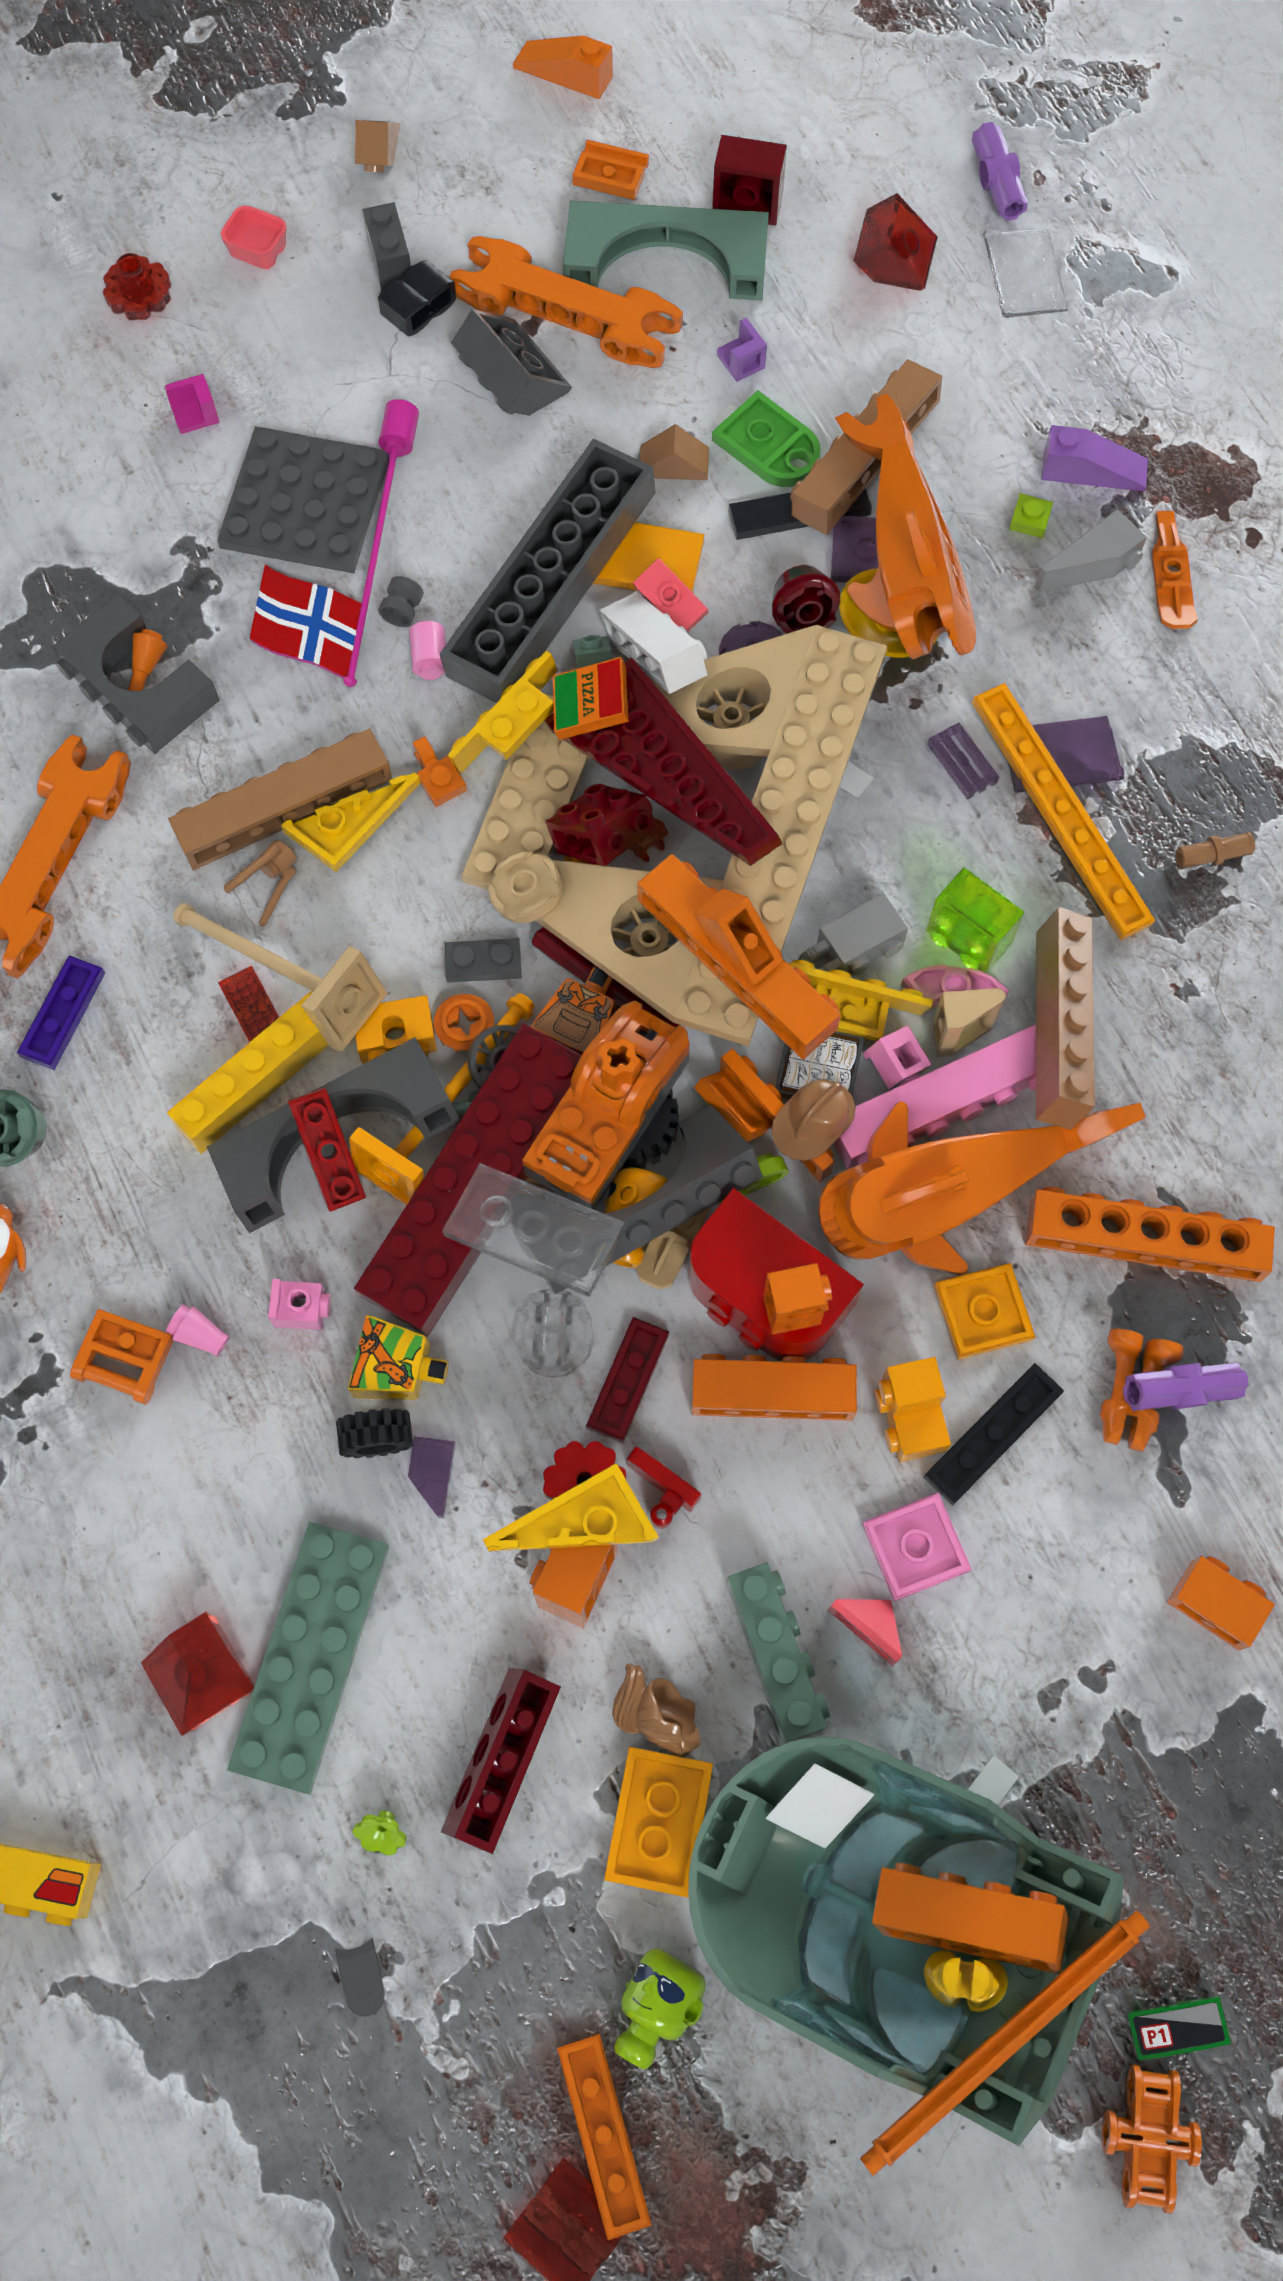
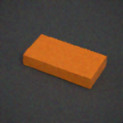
(732, 1105)

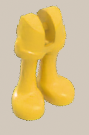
(979, 1981)

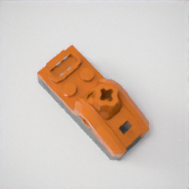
(608, 1105)

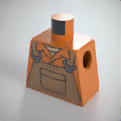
(577, 1011)

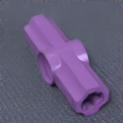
(999, 171)
(1185, 1386)

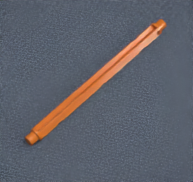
(1004, 2043)

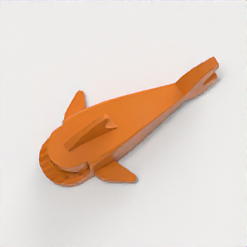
(919, 573)
(924, 1190)

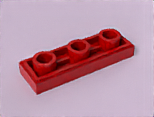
(318, 1127)

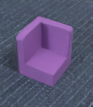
(745, 354)

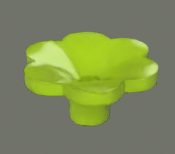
(380, 1833)

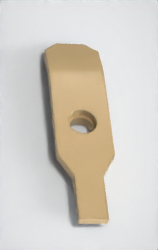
(668, 1252)

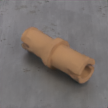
(1215, 850)

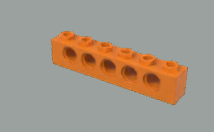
(1252, 1239)

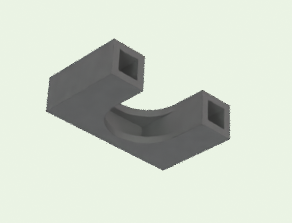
(150, 715)

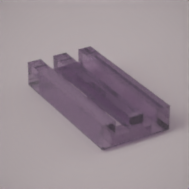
(978, 784)

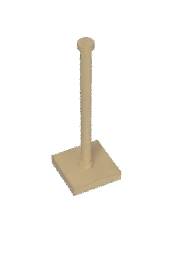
(338, 1001)

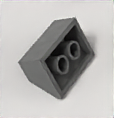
(508, 363)

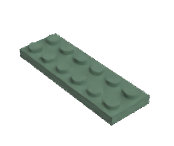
(308, 1658)

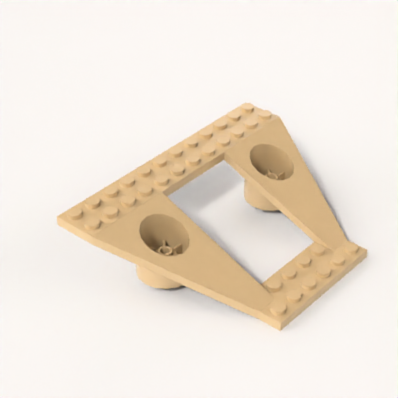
(808, 710)

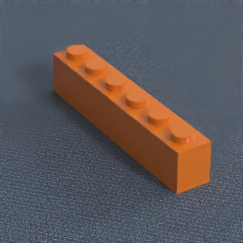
(780, 999)

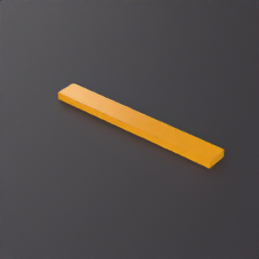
(1063, 812)

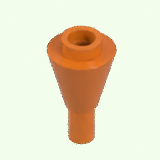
(146, 653)

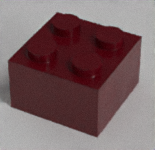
(749, 176)

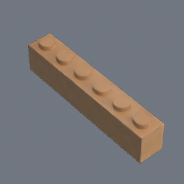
(846, 470)
(290, 792)
(1064, 1019)

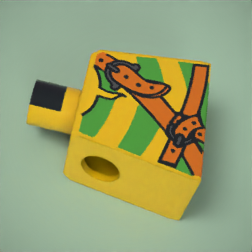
(393, 1363)

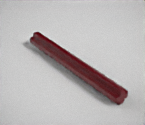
(582, 967)

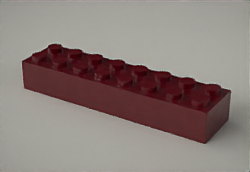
(416, 1264)

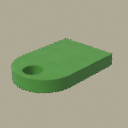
(768, 440)

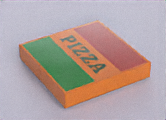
(590, 698)

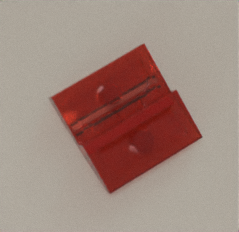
(562, 2228)

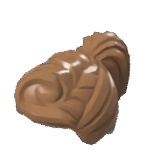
(656, 1712)

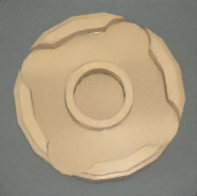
(526, 887)

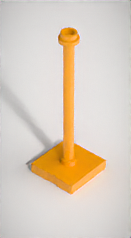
(391, 1168)

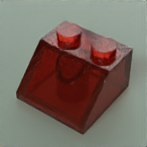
(895, 245)

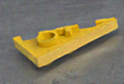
(344, 827)
(588, 1515)

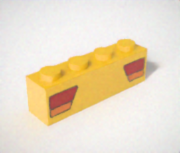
(46, 1884)

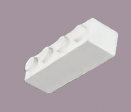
(654, 642)

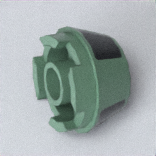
(21, 1128)

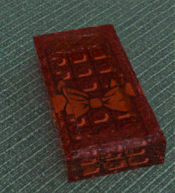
(249, 1002)

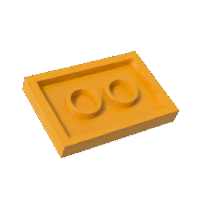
(658, 1821)

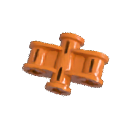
(1148, 2157)

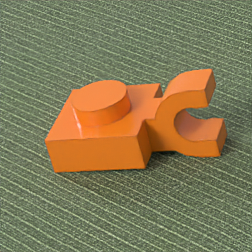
(437, 777)

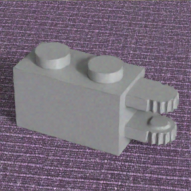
(859, 937)

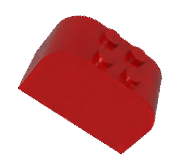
(731, 1270)

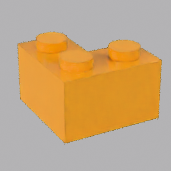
(912, 1402)

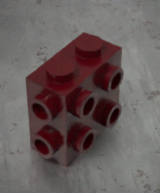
(601, 824)

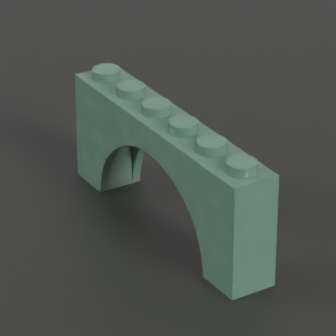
(727, 238)

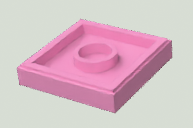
(916, 1547)

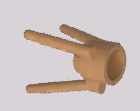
(272, 862)

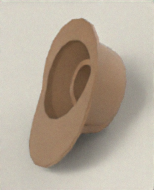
(813, 1119)

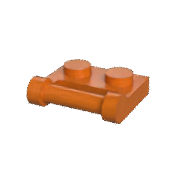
(126, 1343)

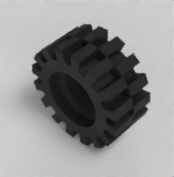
(374, 1433)

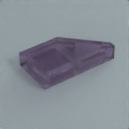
(431, 1471)

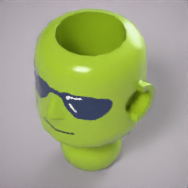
(661, 2003)

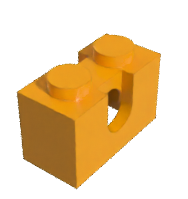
(409, 1015)

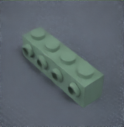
(775, 1653)

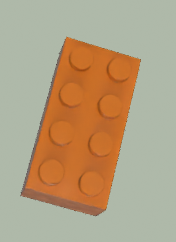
(972, 1919)

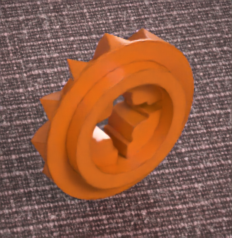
(448, 1016)

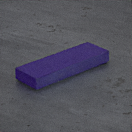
(61, 1012)

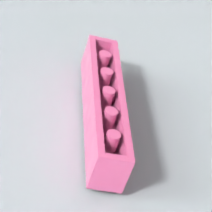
(948, 1094)

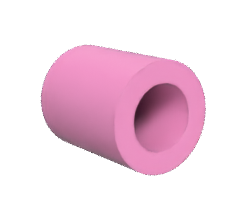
(426, 643)

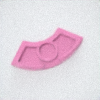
(940, 978)

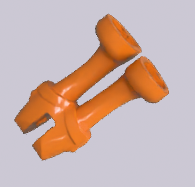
(1156, 1357)

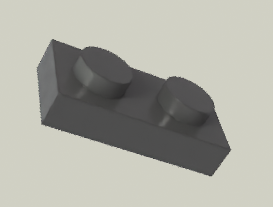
(483, 960)

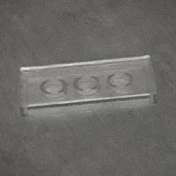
(534, 1229)

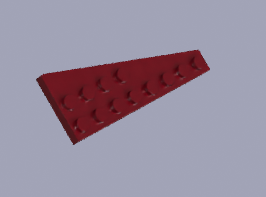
(676, 770)

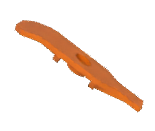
(1172, 588)

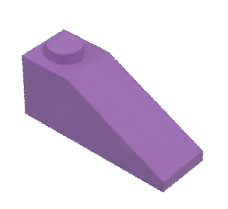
(1091, 460)

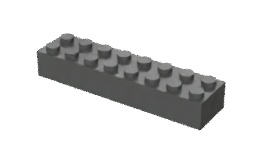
(549, 570)

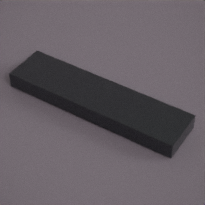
(774, 515)
(993, 1434)

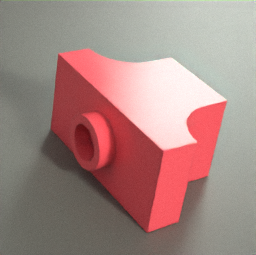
(670, 595)

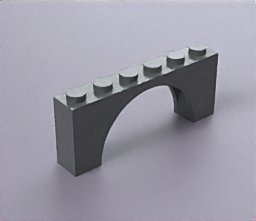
(257, 1155)
(711, 1167)

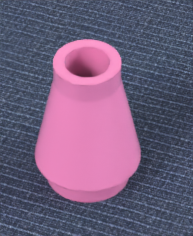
(196, 1330)

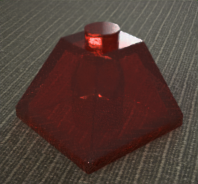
(197, 1673)

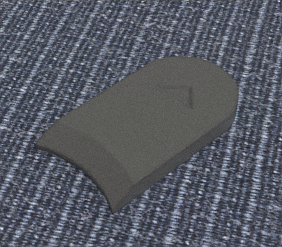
(361, 1979)

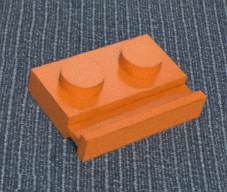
(610, 169)

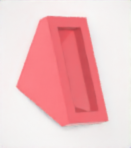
(873, 1623)

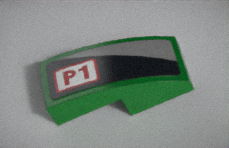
(1179, 2028)

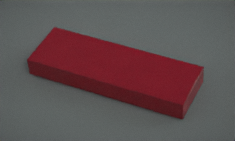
(627, 1380)

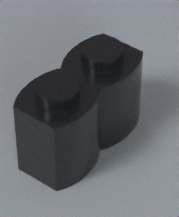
(417, 297)

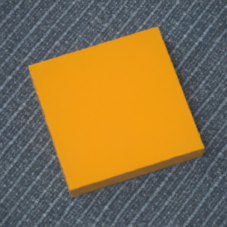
(984, 1311)

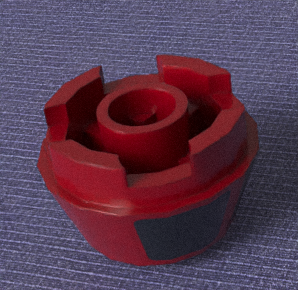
(804, 599)

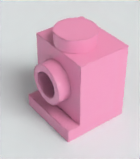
(898, 1057)
(309, 1316)

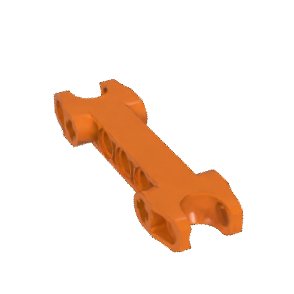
(615, 319)
(71, 803)

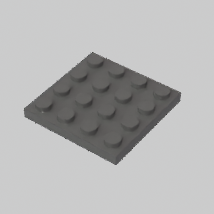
(303, 499)

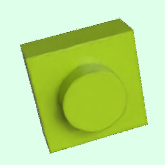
(1031, 515)

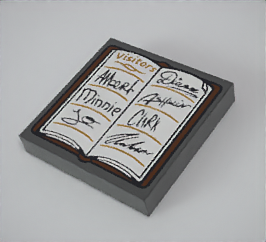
(833, 1060)

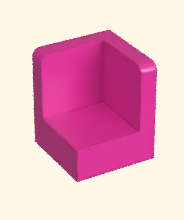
(191, 403)

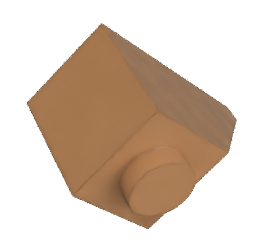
(375, 144)

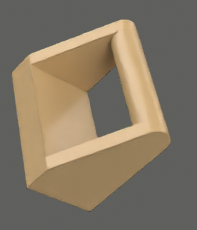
(965, 1018)

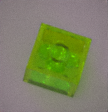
(974, 921)

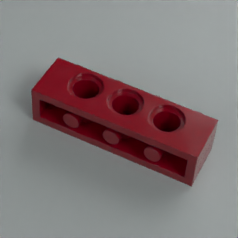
(501, 1759)

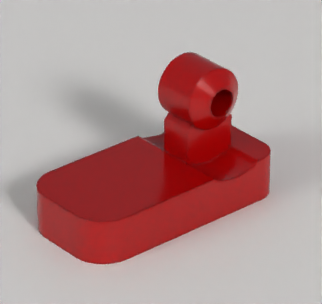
(675, 1489)

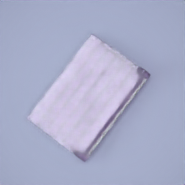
(1081, 750)

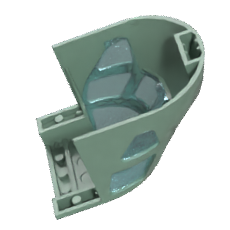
(798, 1939)

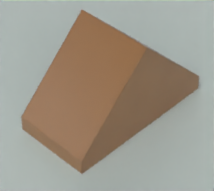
(676, 455)

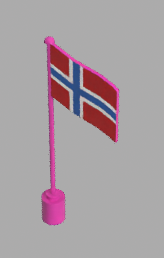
(314, 620)

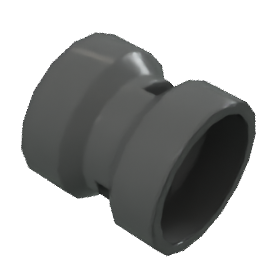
(402, 598)

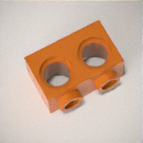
(796, 1298)

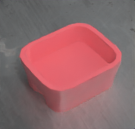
(254, 236)

